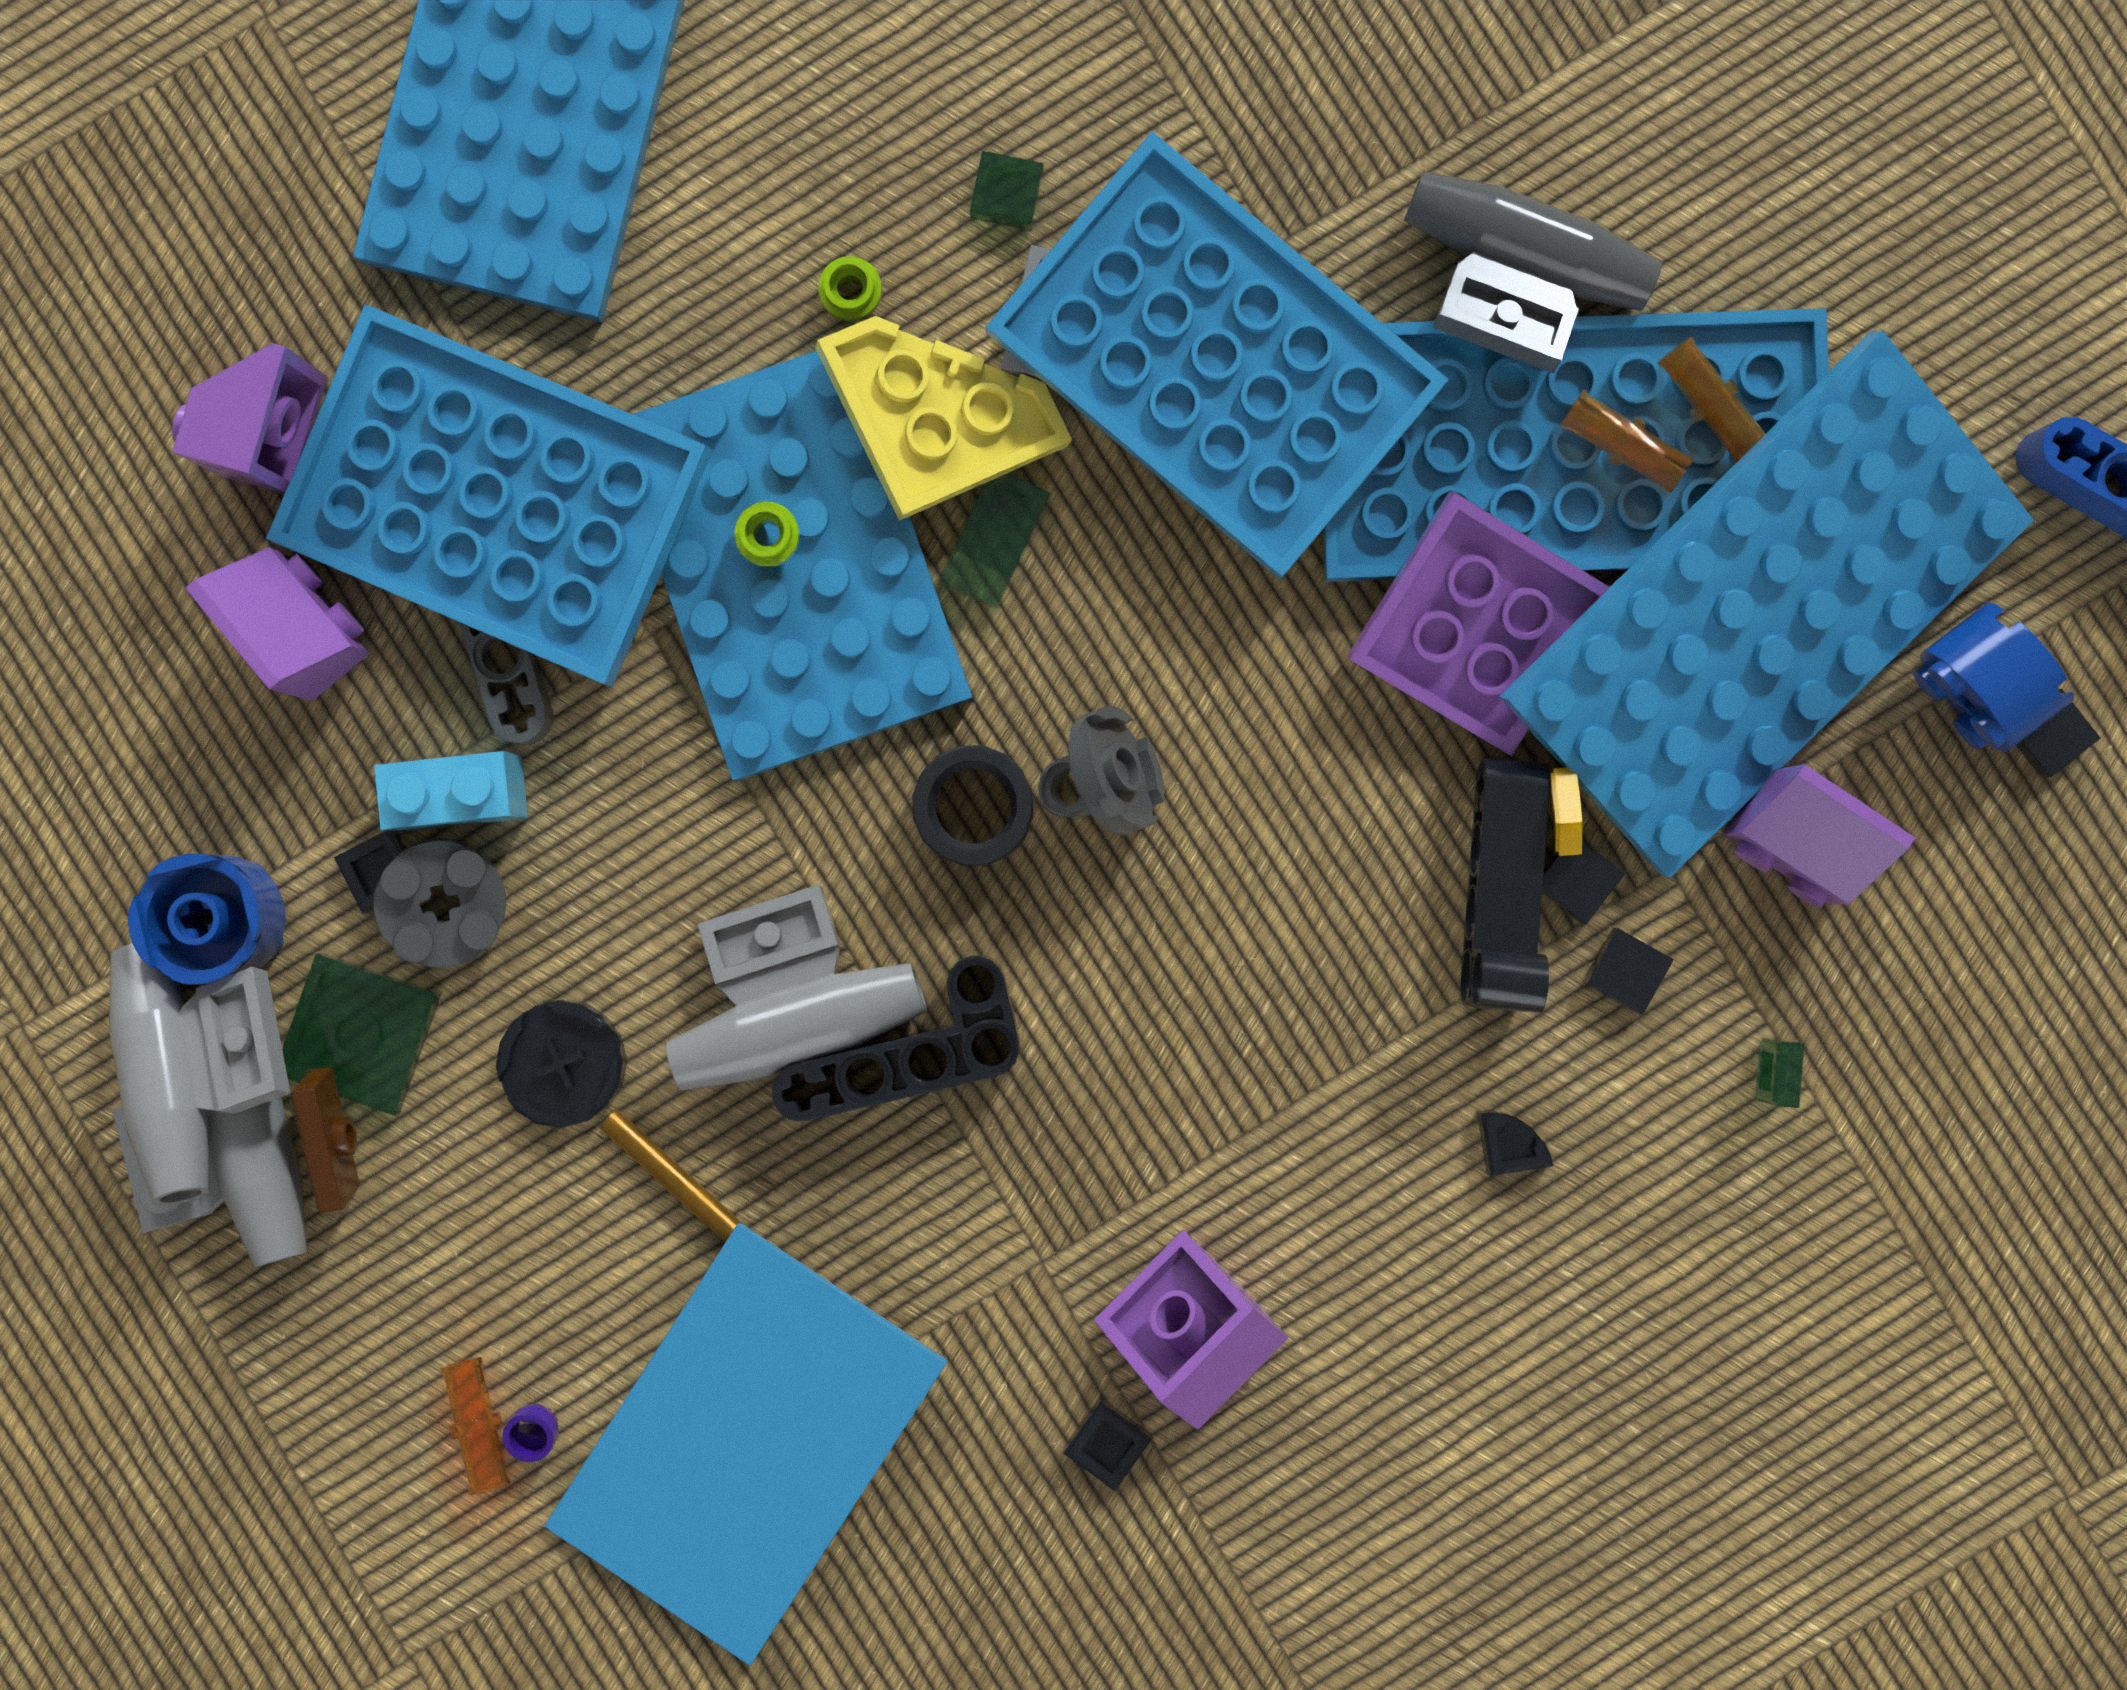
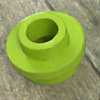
(843, 271)
(752, 520)

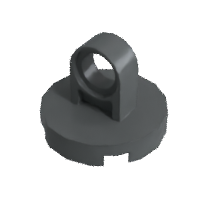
(1112, 771)

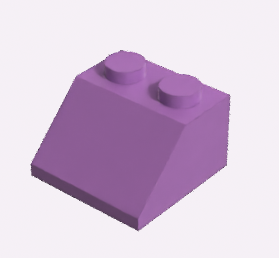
(252, 418)
(282, 622)
(1815, 836)
(1190, 1330)

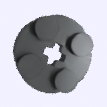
(461, 872)

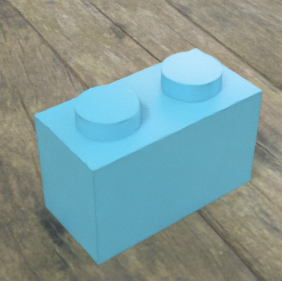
(450, 791)

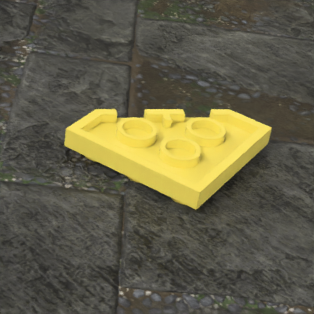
(936, 413)

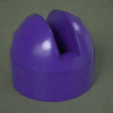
(531, 1441)

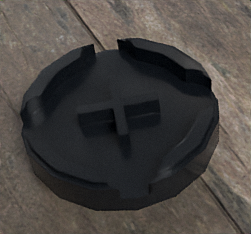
(561, 1063)

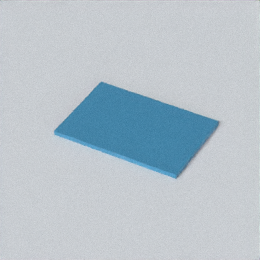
(745, 1443)

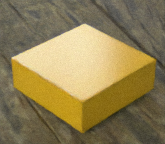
(1566, 812)

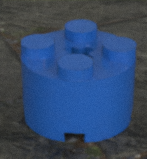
(1994, 679)
(171, 909)

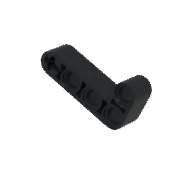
(1506, 888)
(896, 1053)

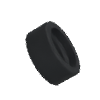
(937, 774)

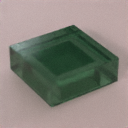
(1006, 190)
(1779, 1072)

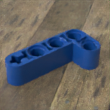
(2073, 479)

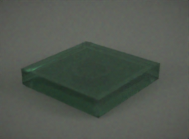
(361, 1027)

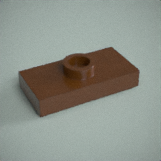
(326, 1139)

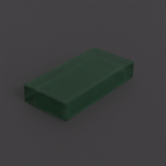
(995, 539)

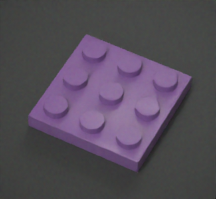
(1472, 618)

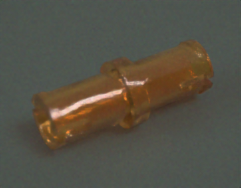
(1712, 398)
(1627, 441)
(475, 1425)

